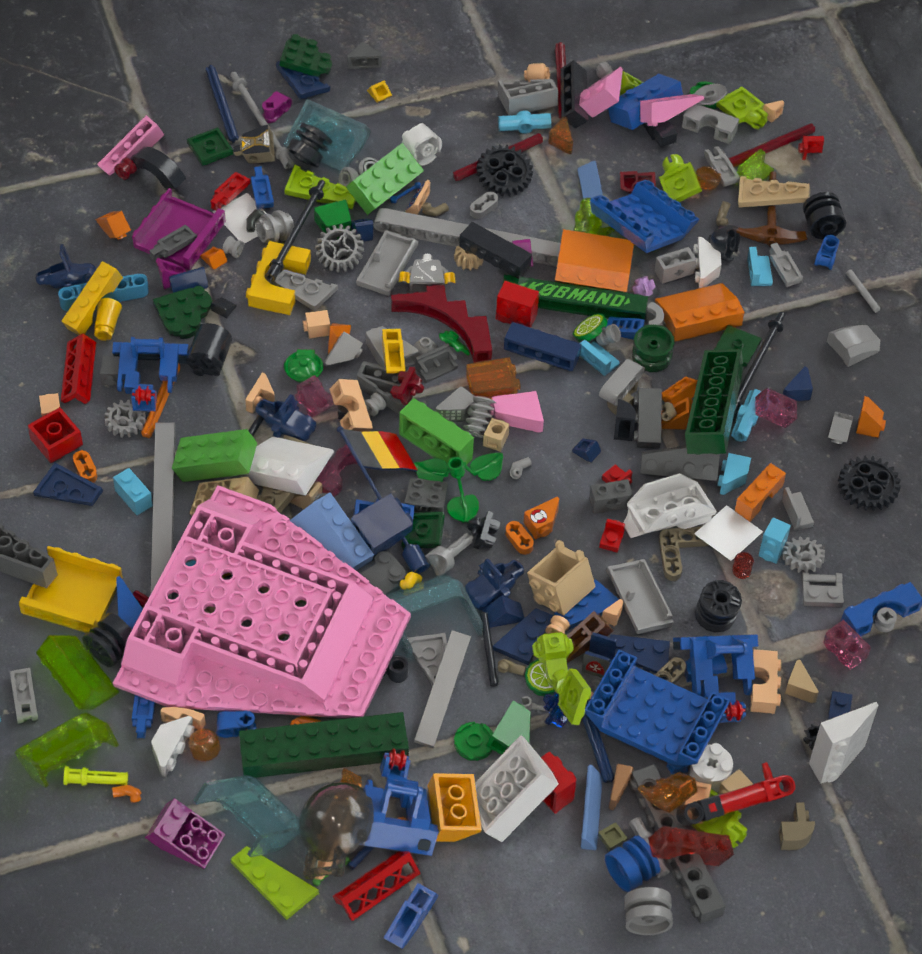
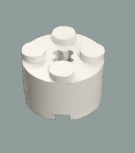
(422, 143)
(713, 766)

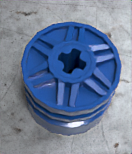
(632, 863)

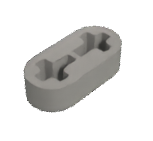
(481, 203)

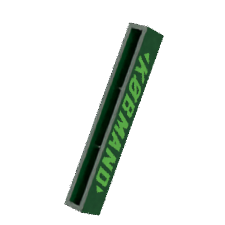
(584, 299)

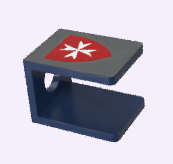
(600, 655)

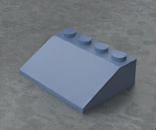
(334, 530)

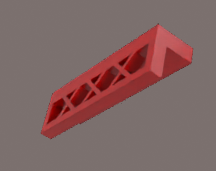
(81, 369)
(372, 878)

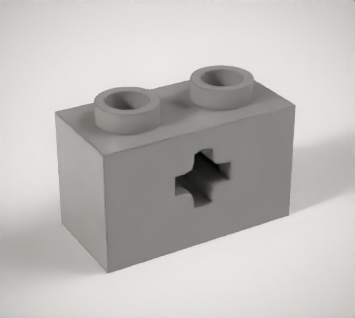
(675, 265)

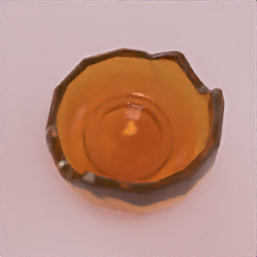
(708, 177)
(204, 744)

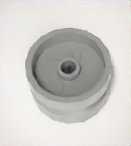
(648, 911)

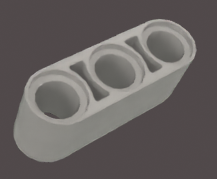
(621, 381)

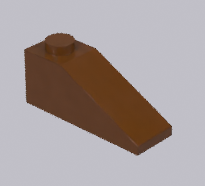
(582, 634)

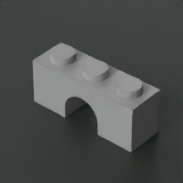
(700, 116)

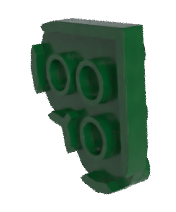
(303, 56)
(183, 311)

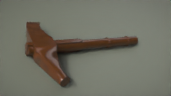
(771, 233)

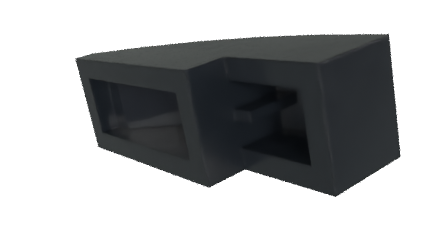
(663, 133)

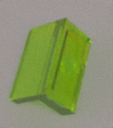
(755, 167)

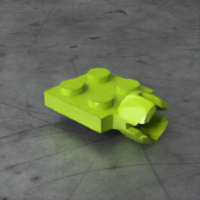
(745, 107)
(679, 179)
(572, 693)
(724, 825)

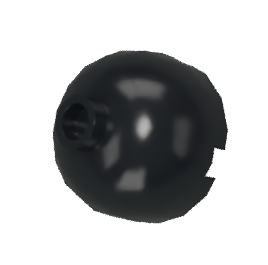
(725, 241)

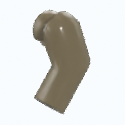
(434, 211)
(722, 213)
(669, 411)
(506, 665)

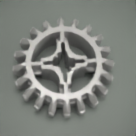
(335, 262)

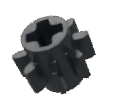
(811, 734)

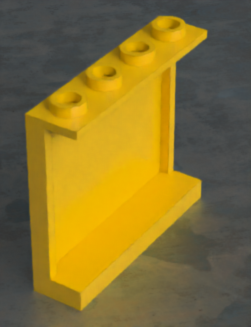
(77, 594)

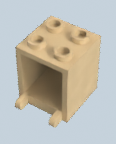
(561, 579)

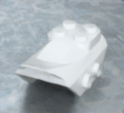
(667, 504)

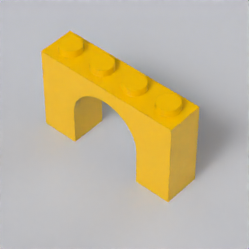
(271, 297)

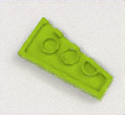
(302, 181)
(280, 887)

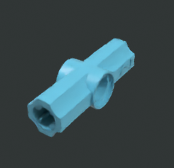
(524, 122)
(746, 417)

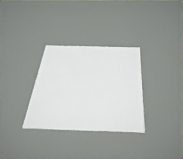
(236, 217)
(728, 532)

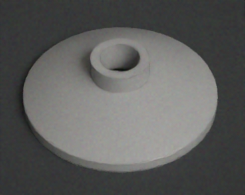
(712, 93)

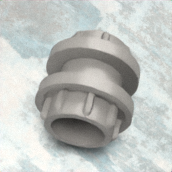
(274, 226)

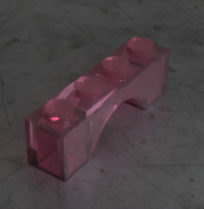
(330, 476)

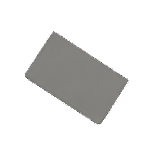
(797, 510)

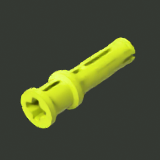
(84, 776)

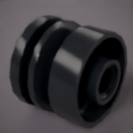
(311, 142)
(824, 215)
(718, 606)
(107, 639)

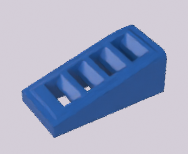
(632, 323)

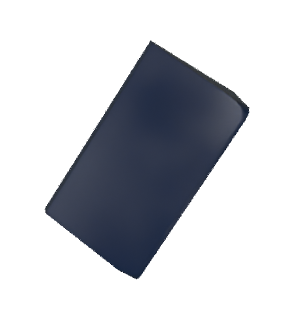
(188, 279)

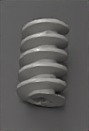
(478, 415)

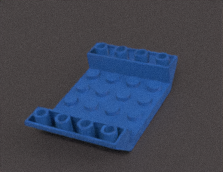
(645, 216)
(654, 712)

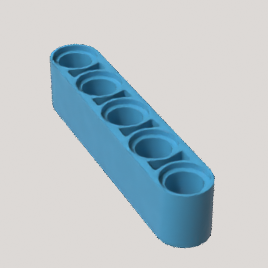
(129, 288)

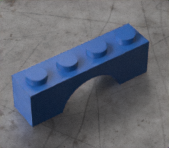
(902, 599)

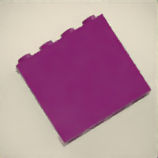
(169, 216)

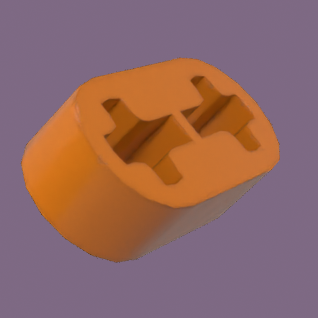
(89, 465)
(515, 539)

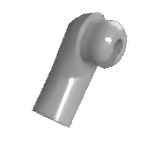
(518, 466)

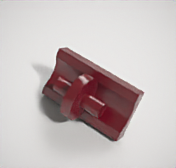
(409, 386)

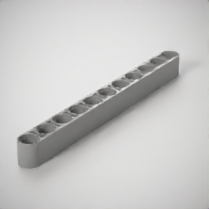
(449, 233)
(163, 500)

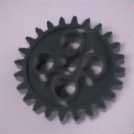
(504, 170)
(874, 481)

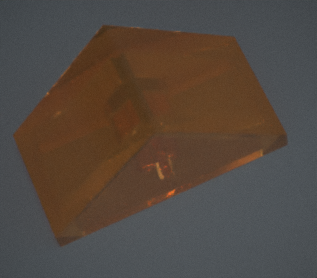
(561, 136)

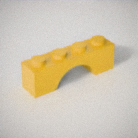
(80, 315)

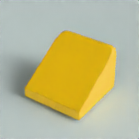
(379, 91)

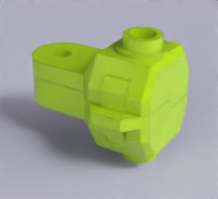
(553, 651)

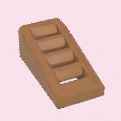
(621, 780)

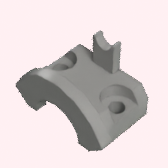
(655, 314)

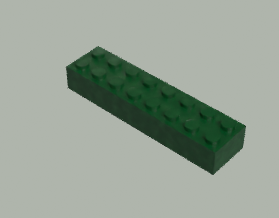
(714, 402)
(322, 745)

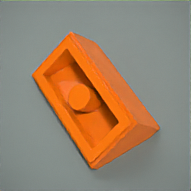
(680, 390)

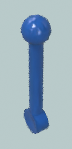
(393, 199)

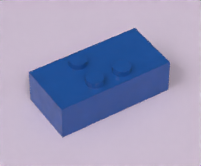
(627, 110)

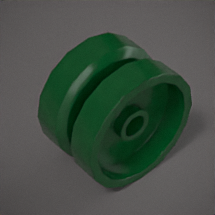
(653, 347)

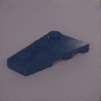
(303, 84)
(67, 486)
(519, 640)
(650, 653)

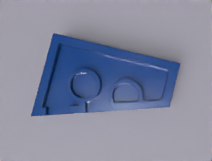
(596, 600)

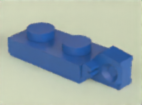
(261, 189)
(142, 715)

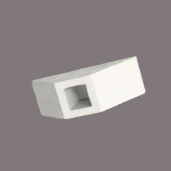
(707, 262)
(170, 742)

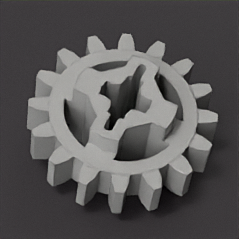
(124, 419)
(803, 554)

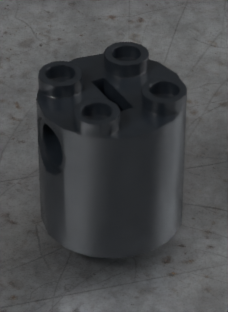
(209, 349)

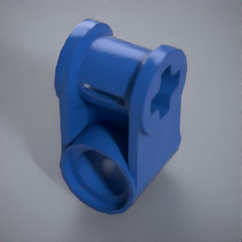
(828, 251)
(232, 722)

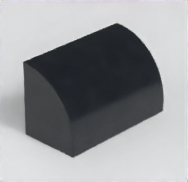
(624, 421)

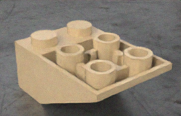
(206, 489)

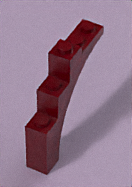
(454, 314)

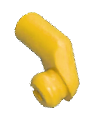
(410, 580)

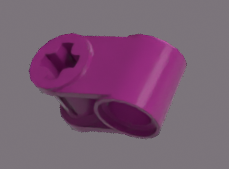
(275, 106)

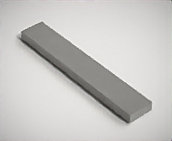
(442, 689)

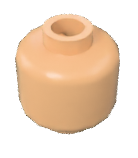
(537, 71)

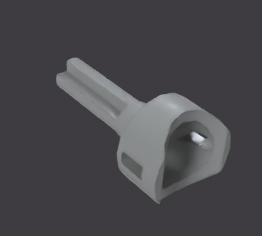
(443, 558)

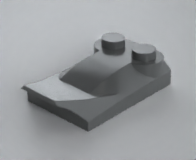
(384, 572)

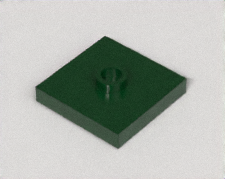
(210, 146)
(737, 339)
(426, 530)

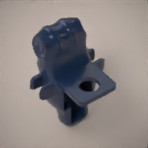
(65, 272)
(286, 418)
(493, 582)

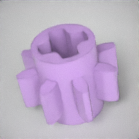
(643, 286)

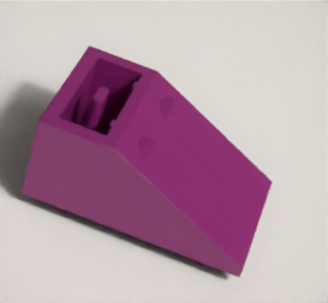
(185, 834)

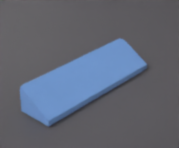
(589, 180)
(591, 809)

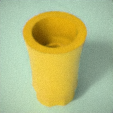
(106, 318)

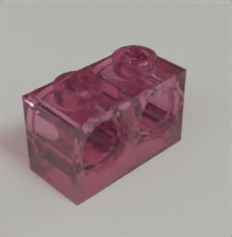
(776, 407)
(849, 642)

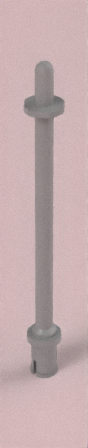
(281, 152)

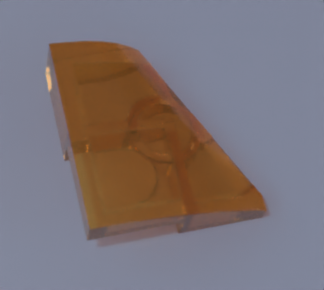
(670, 791)

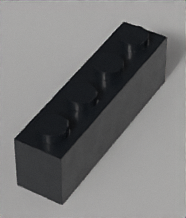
(572, 85)
(495, 250)

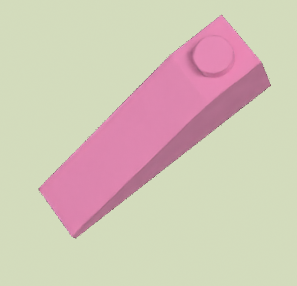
(663, 109)
(144, 134)

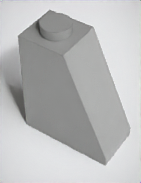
(374, 343)

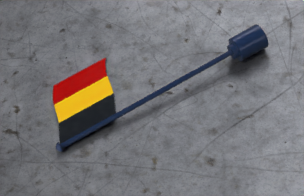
(384, 452)

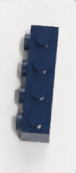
(542, 346)

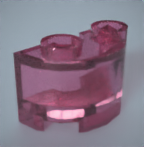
(313, 396)

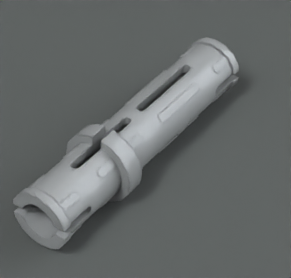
(639, 829)

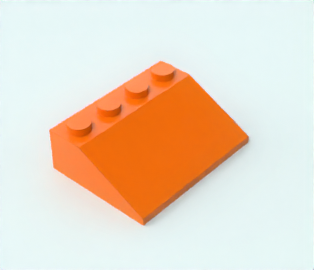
(594, 261)
(701, 311)

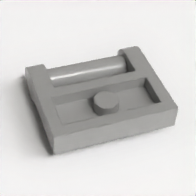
(822, 595)

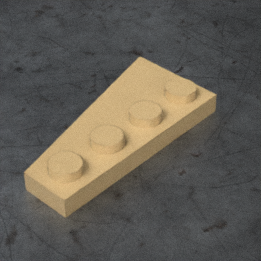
(764, 193)

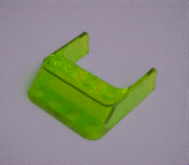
(63, 744)

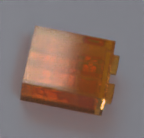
(492, 378)

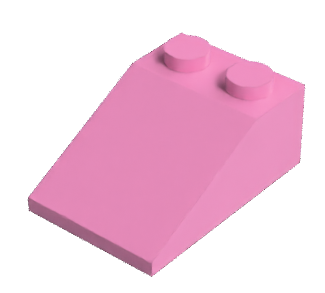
(602, 93)

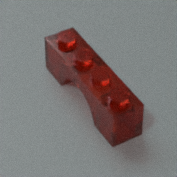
(673, 842)

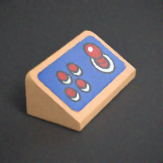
(419, 198)

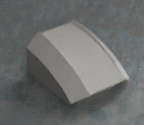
(854, 343)

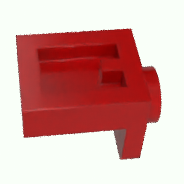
(810, 144)
(617, 474)
(612, 535)

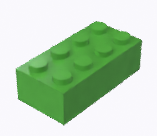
(384, 178)
(434, 433)
(214, 455)

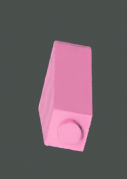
(519, 410)

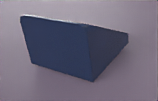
(587, 449)

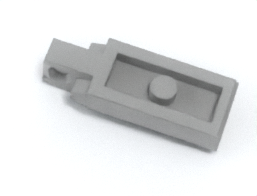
(785, 266)

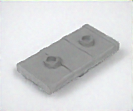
(387, 262)
(641, 596)

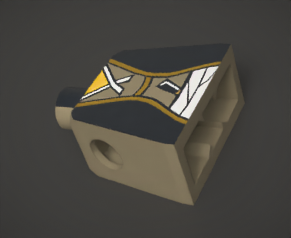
(257, 145)

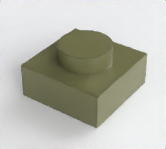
(612, 836)

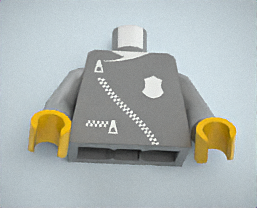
(426, 273)

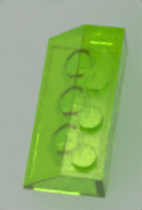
(76, 671)

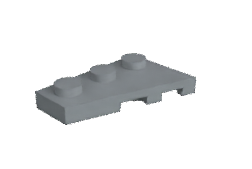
(307, 291)
(429, 653)

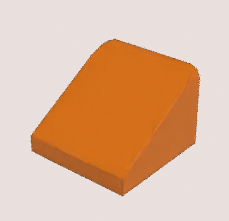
(214, 257)

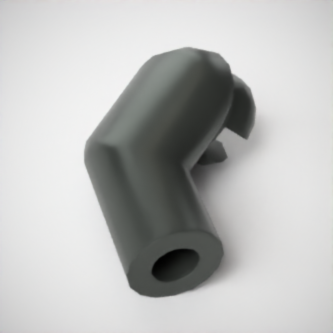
(251, 219)

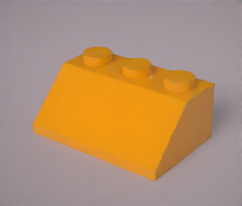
(454, 806)

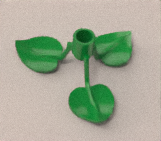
(485, 466)

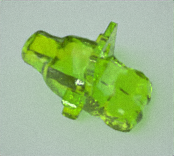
(588, 222)

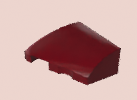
(629, 179)

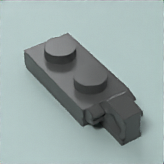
(172, 243)

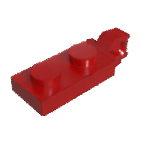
(229, 190)

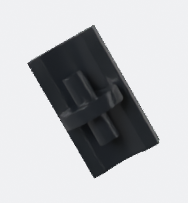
(481, 528)

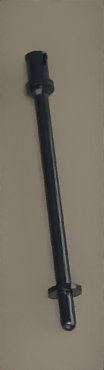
(277, 265)
(775, 326)

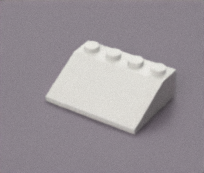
(287, 465)
(840, 742)
(512, 789)

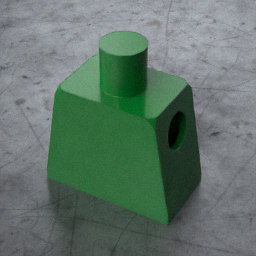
(332, 214)

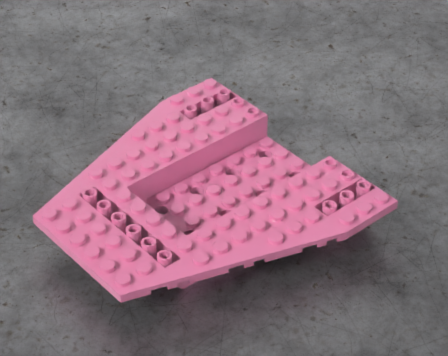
(214, 663)

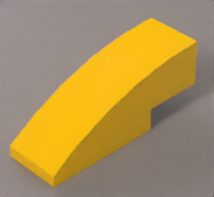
(393, 350)

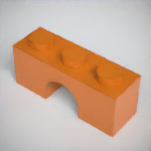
(765, 485)

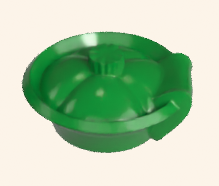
(303, 365)

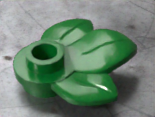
(453, 341)

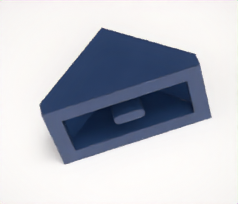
(364, 228)
(800, 387)
(504, 612)

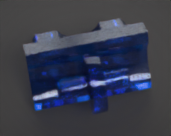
(555, 716)

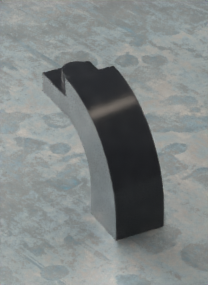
(160, 166)

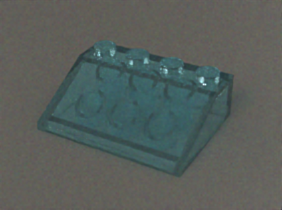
(346, 133)

